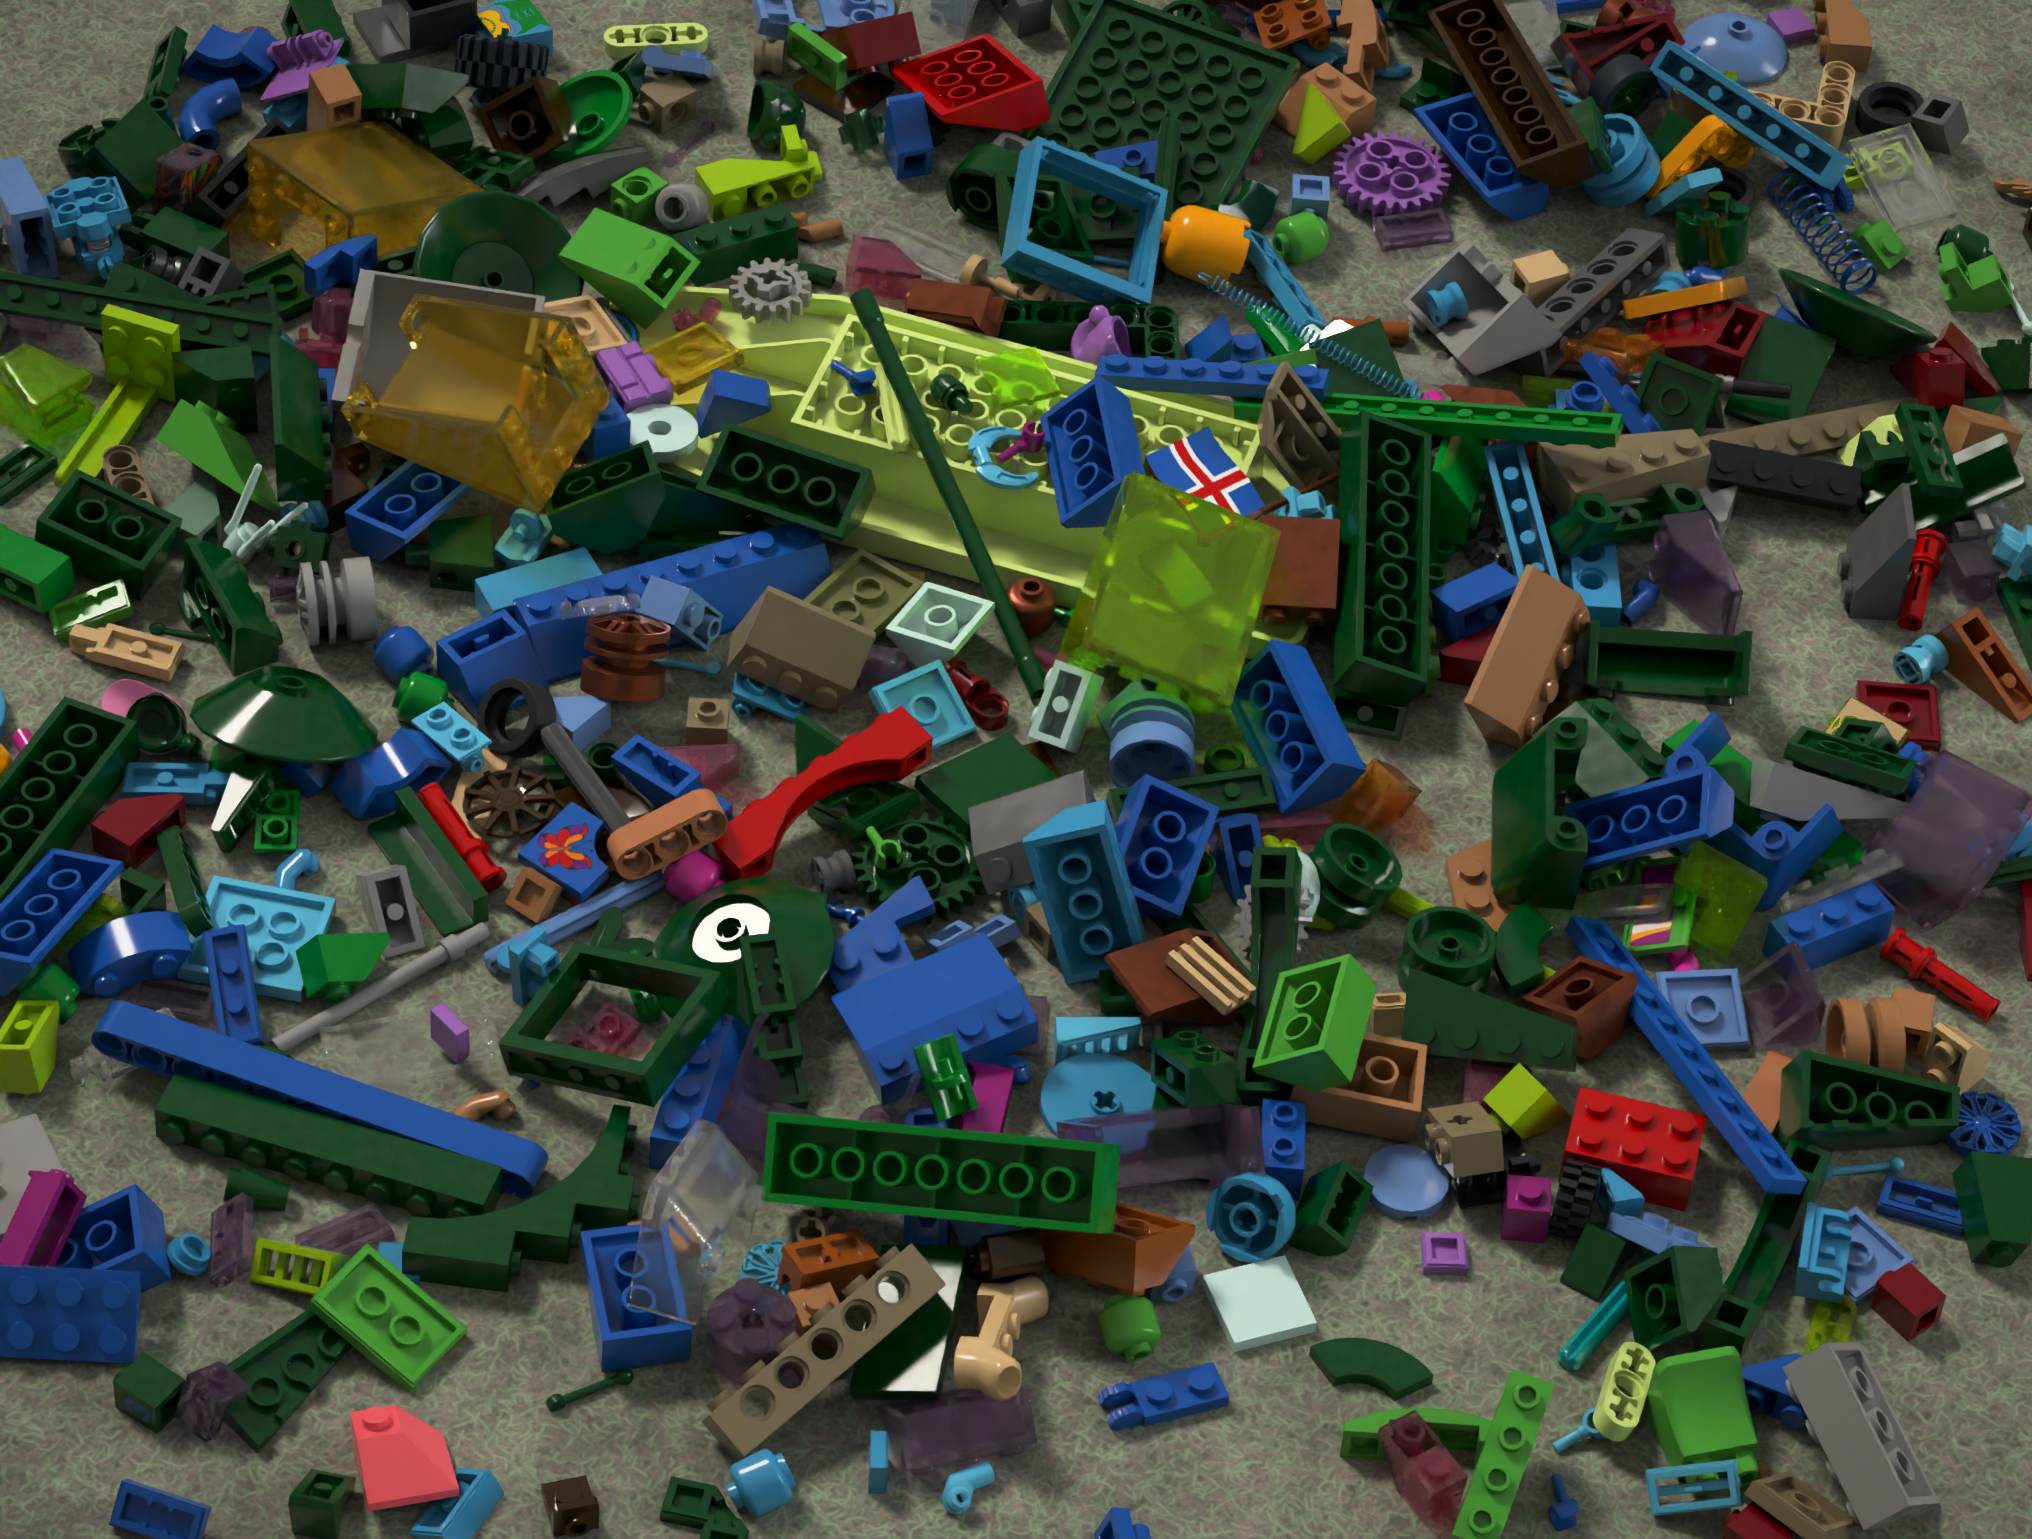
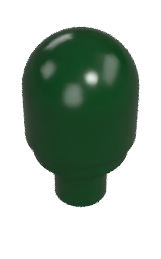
(951, 394)

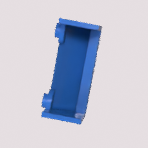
(1776, 847)

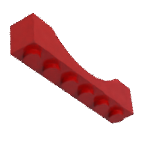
(883, 752)

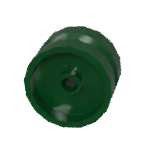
(1354, 875)
(1450, 946)

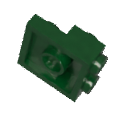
(1103, 218)

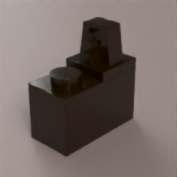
(346, 487)

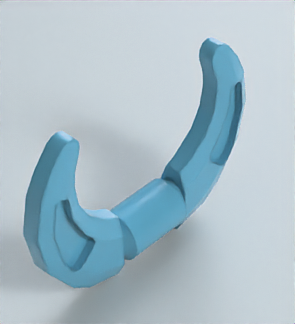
(980, 446)

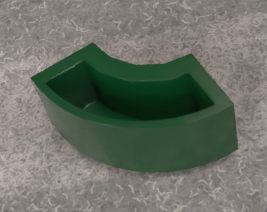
(444, 132)

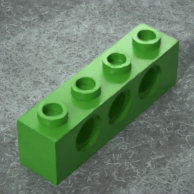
(1503, 1457)

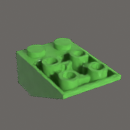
(629, 264)

